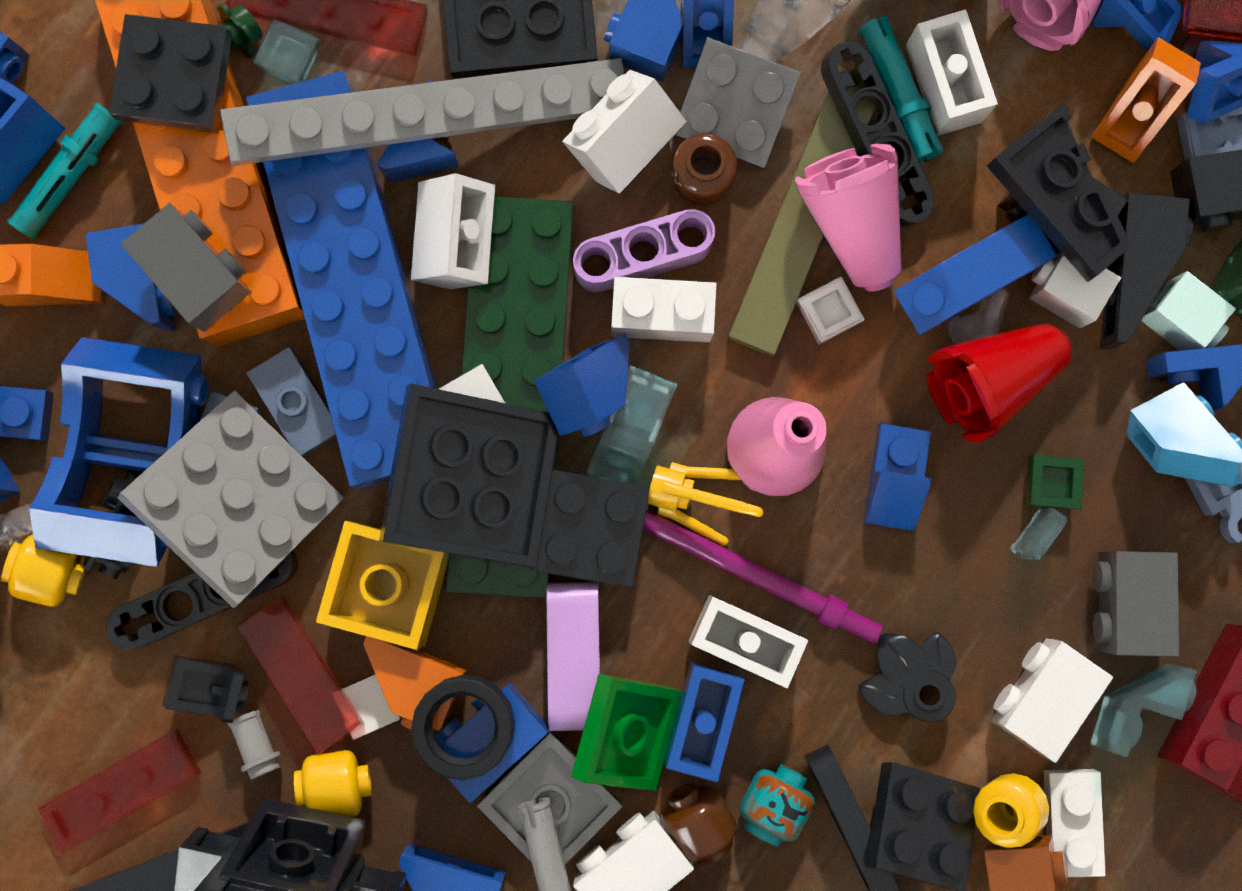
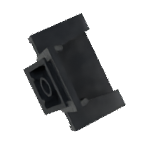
(283, 851)

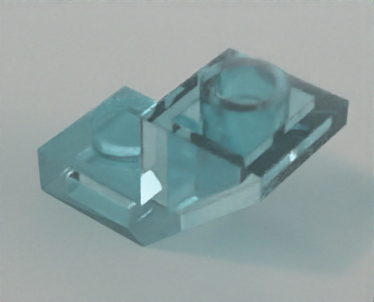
(633, 428)
(1163, 691)

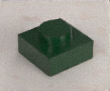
(1054, 482)

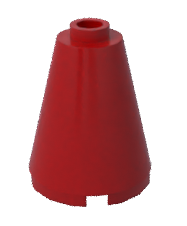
(995, 376)

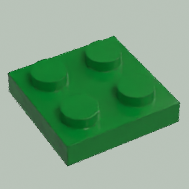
(626, 733)

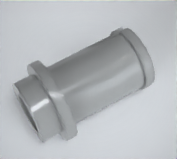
(254, 745)

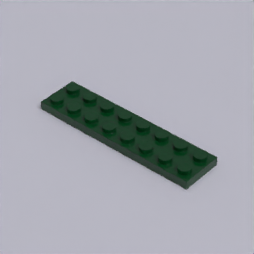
(517, 335)

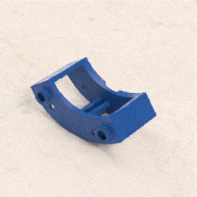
(55, 510)

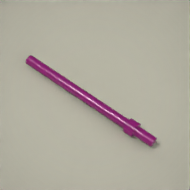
(829, 611)

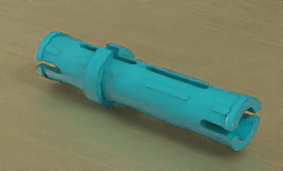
(901, 88)
(29, 218)

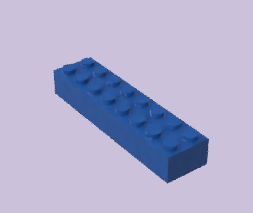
(349, 290)

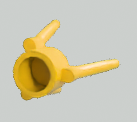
(673, 490)

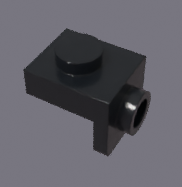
(205, 688)

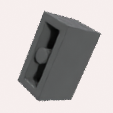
(187, 267)
(1137, 603)

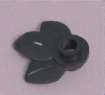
(907, 671)

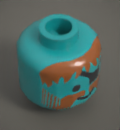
(776, 805)

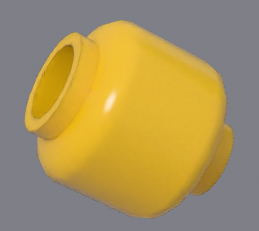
(41, 574)
(332, 783)
(1011, 810)

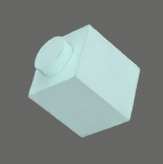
(1188, 314)

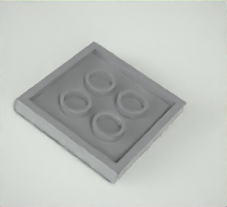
(231, 498)

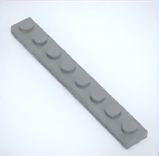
(414, 112)

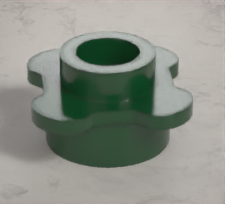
(243, 27)

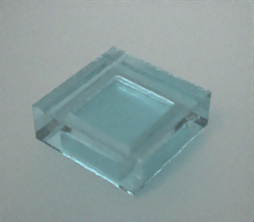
(287, 52)
(1039, 534)

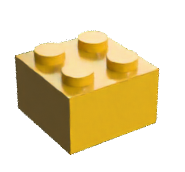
(382, 588)

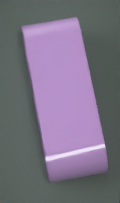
(660, 233)
(571, 652)

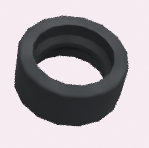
(430, 751)

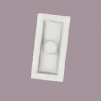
(1076, 819)

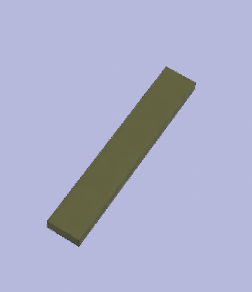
(791, 240)

